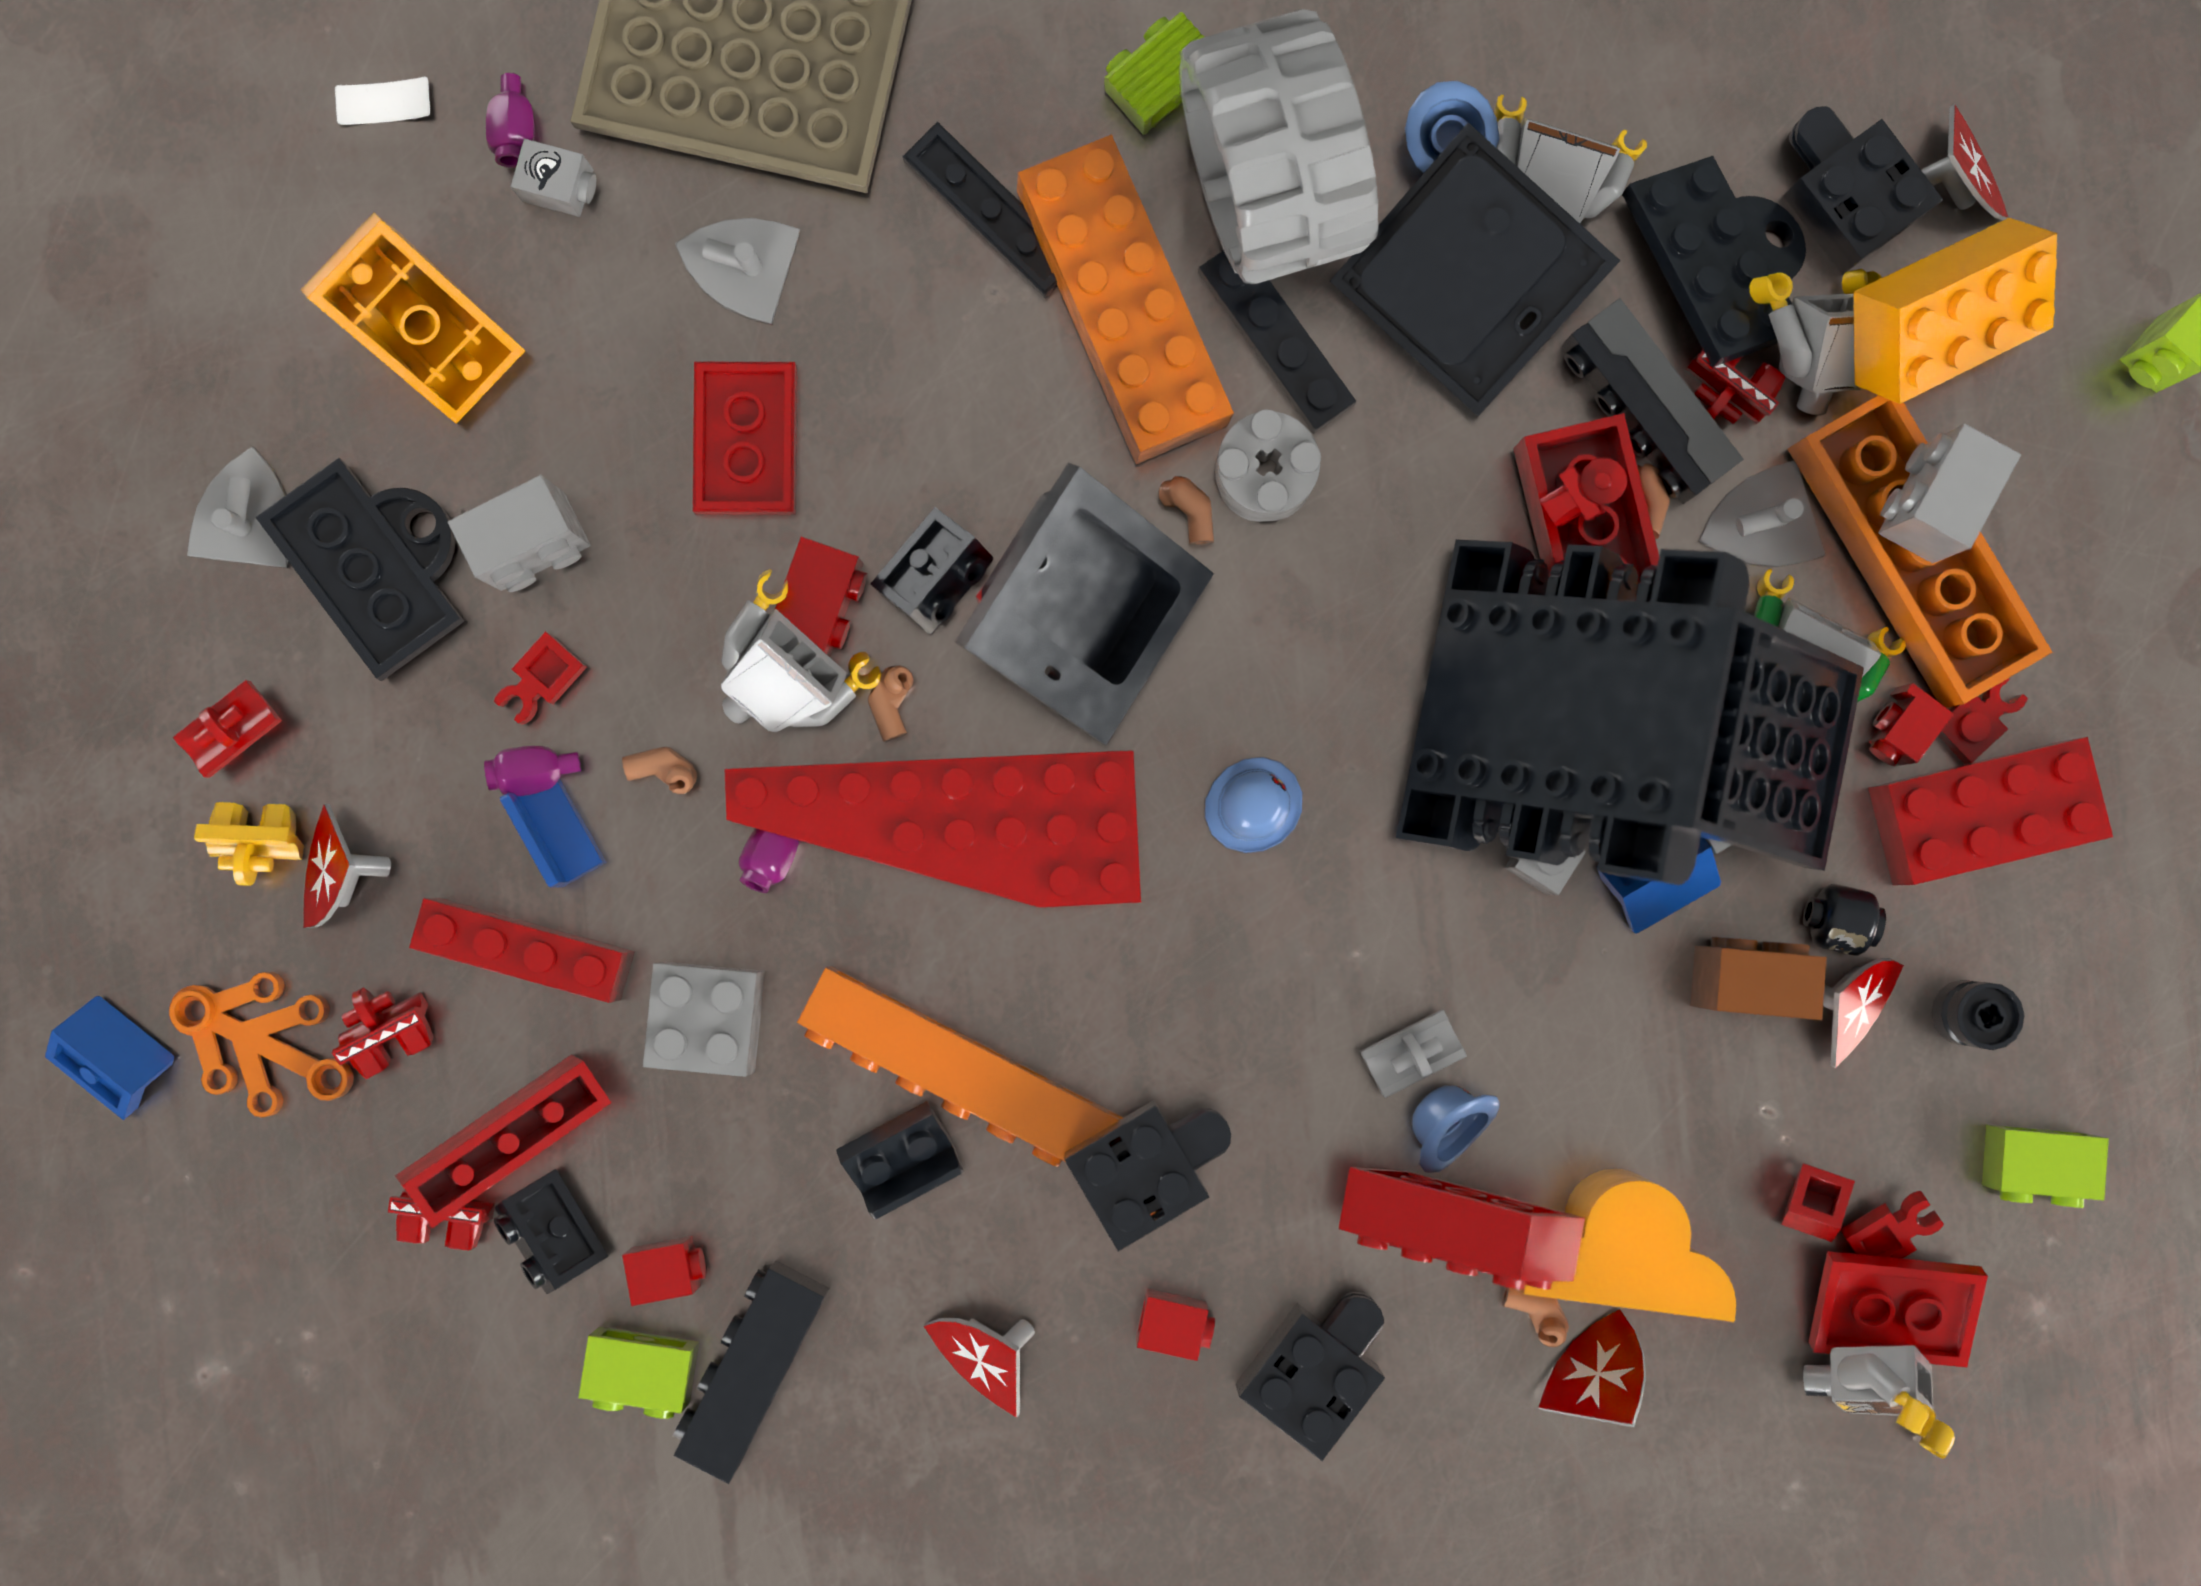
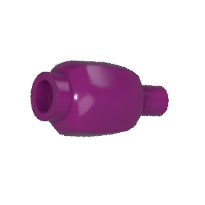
(509, 121)
(528, 769)
(766, 859)

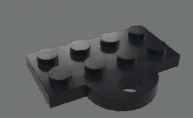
(1712, 252)
(367, 563)

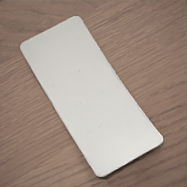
(382, 101)

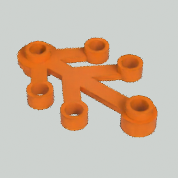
(253, 1039)

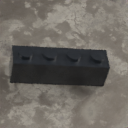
(750, 1371)

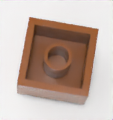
(1766, 982)

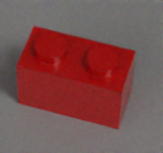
(820, 591)

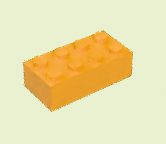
(1954, 309)

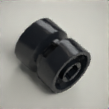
(1978, 1014)

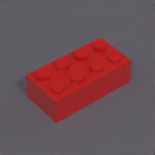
(1626, 522)
(1990, 812)
(1461, 1226)

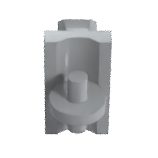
(1413, 1053)

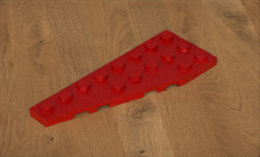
(1002, 825)

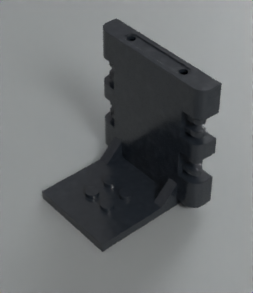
(1624, 714)

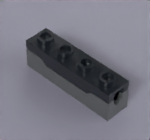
(1658, 406)

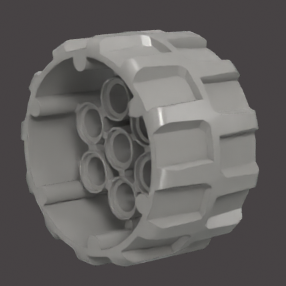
(1279, 145)

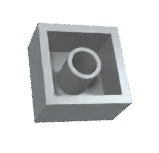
(1947, 493)
(520, 535)
(703, 1019)

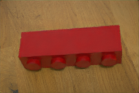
(521, 949)
(503, 1140)

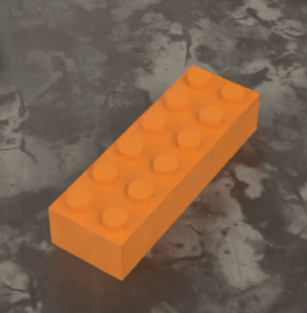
(1123, 299)
(1954, 614)

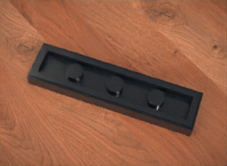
(981, 203)

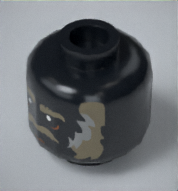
(1845, 919)

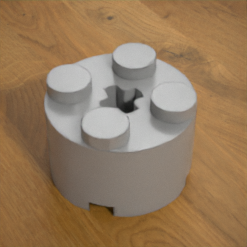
(1262, 438)

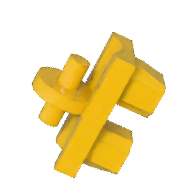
(250, 848)

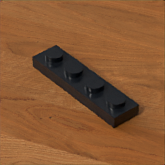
(1280, 343)

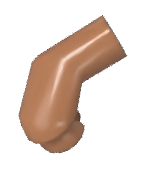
(1655, 496)
(1193, 502)
(886, 699)
(664, 764)
(1544, 1313)

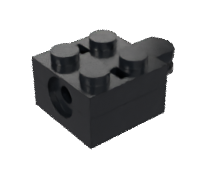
(1856, 187)
(1148, 1172)
(1321, 1372)

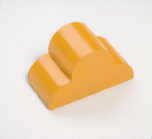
(413, 317)
(1640, 1252)

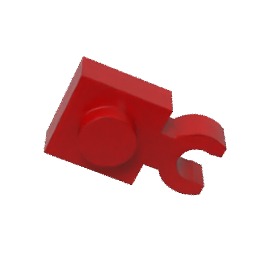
(545, 672)
(1978, 724)
(1891, 1233)

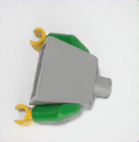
(1826, 633)

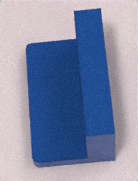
(554, 834)
(1652, 901)
(107, 1055)

